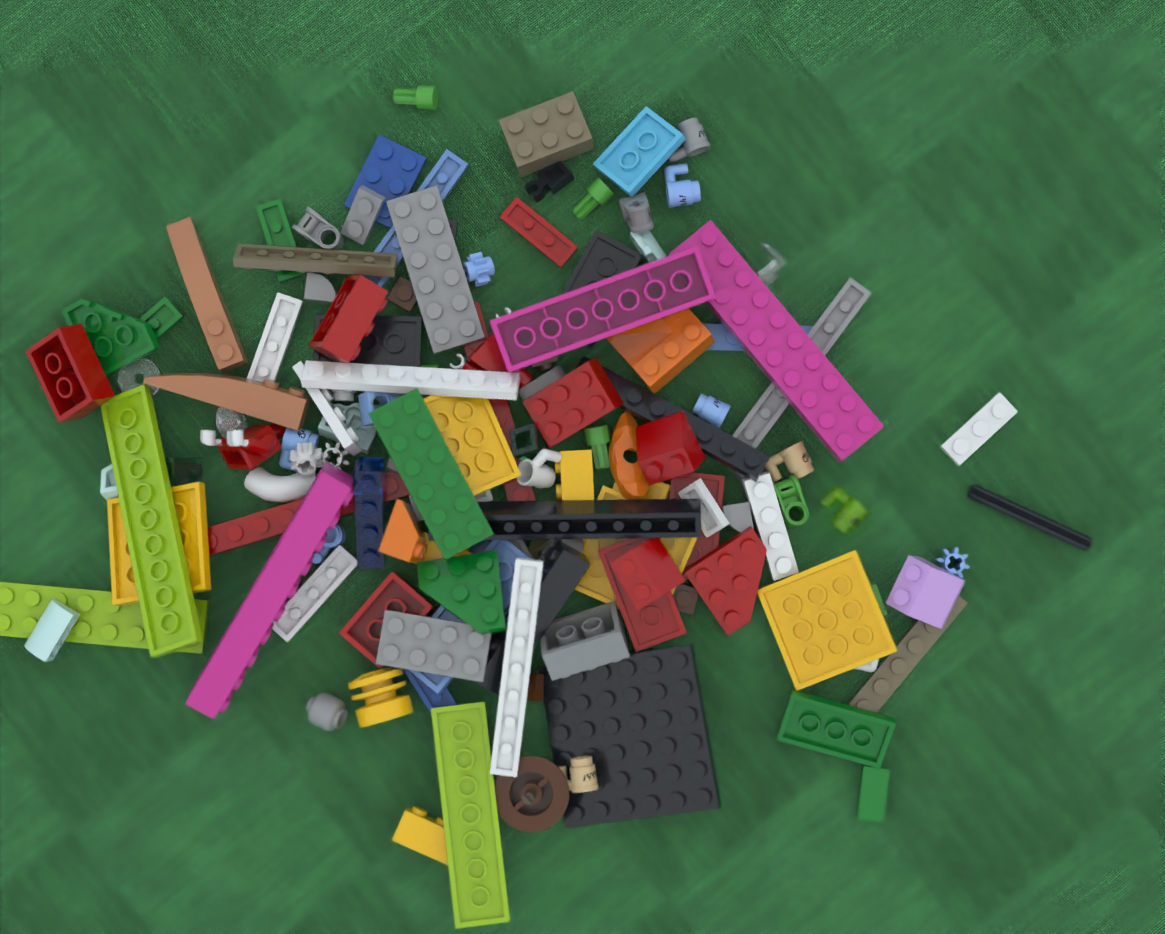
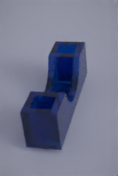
(369, 512)

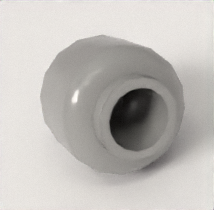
(326, 711)

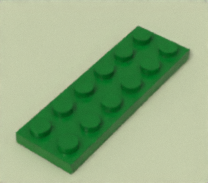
(430, 473)

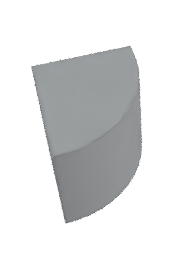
(319, 289)
(738, 516)

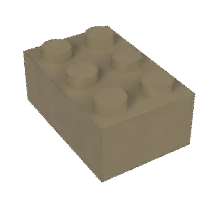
(546, 134)

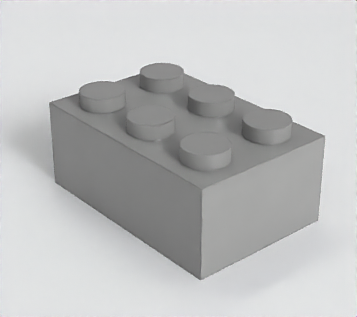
(584, 641)

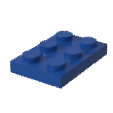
(389, 172)

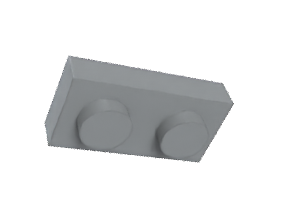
(363, 215)

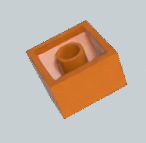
(404, 535)

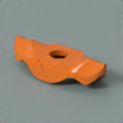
(627, 475)

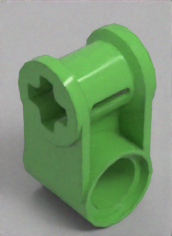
(791, 499)

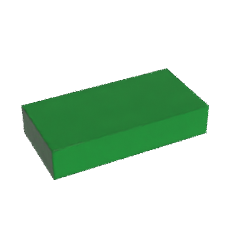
(872, 794)

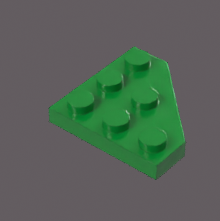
(113, 334)
(467, 588)

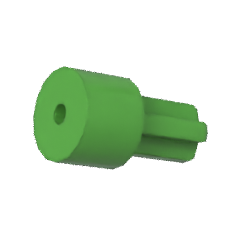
(423, 97)
(598, 193)
(598, 437)

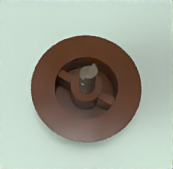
(534, 797)

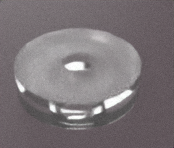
(128, 375)

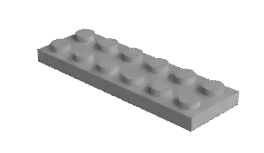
(435, 270)

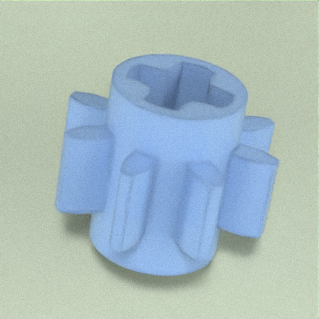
(478, 269)
(959, 565)

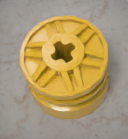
(380, 697)

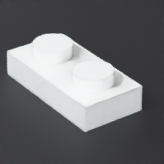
(711, 515)

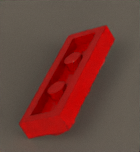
(538, 232)

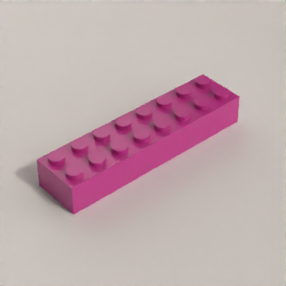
(602, 309)

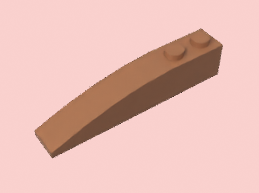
(206, 296)
(240, 394)

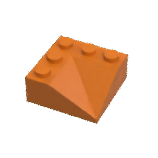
(662, 347)

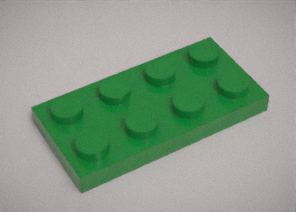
(835, 729)

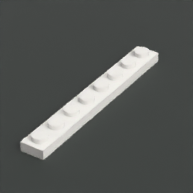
(407, 378)
(516, 666)

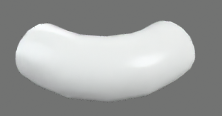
(278, 488)

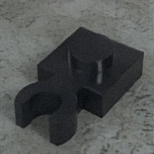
(550, 178)

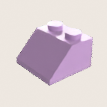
(925, 591)

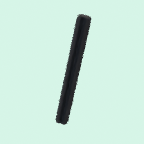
(1029, 517)

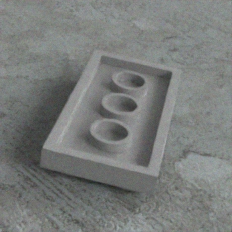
(433, 646)

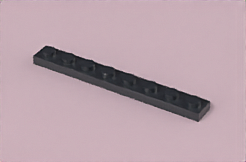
(712, 440)

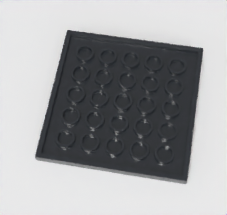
(644, 735)

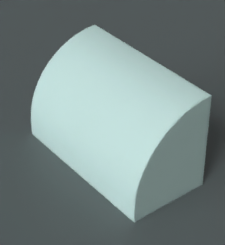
(51, 630)

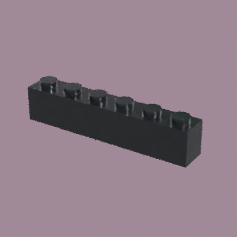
(560, 576)

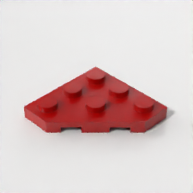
(730, 579)

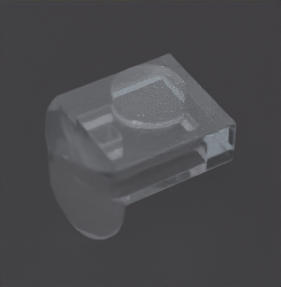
(778, 261)
(229, 420)

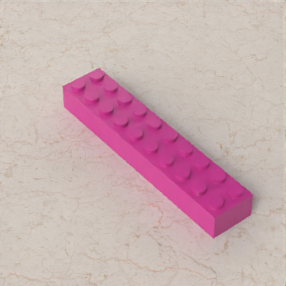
(782, 347)
(268, 593)

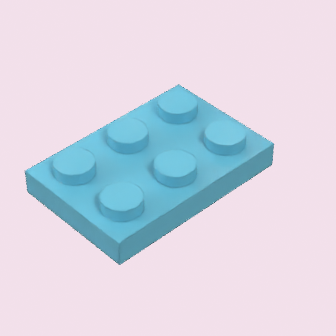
(639, 151)

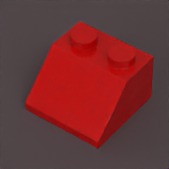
(667, 448)
(647, 572)

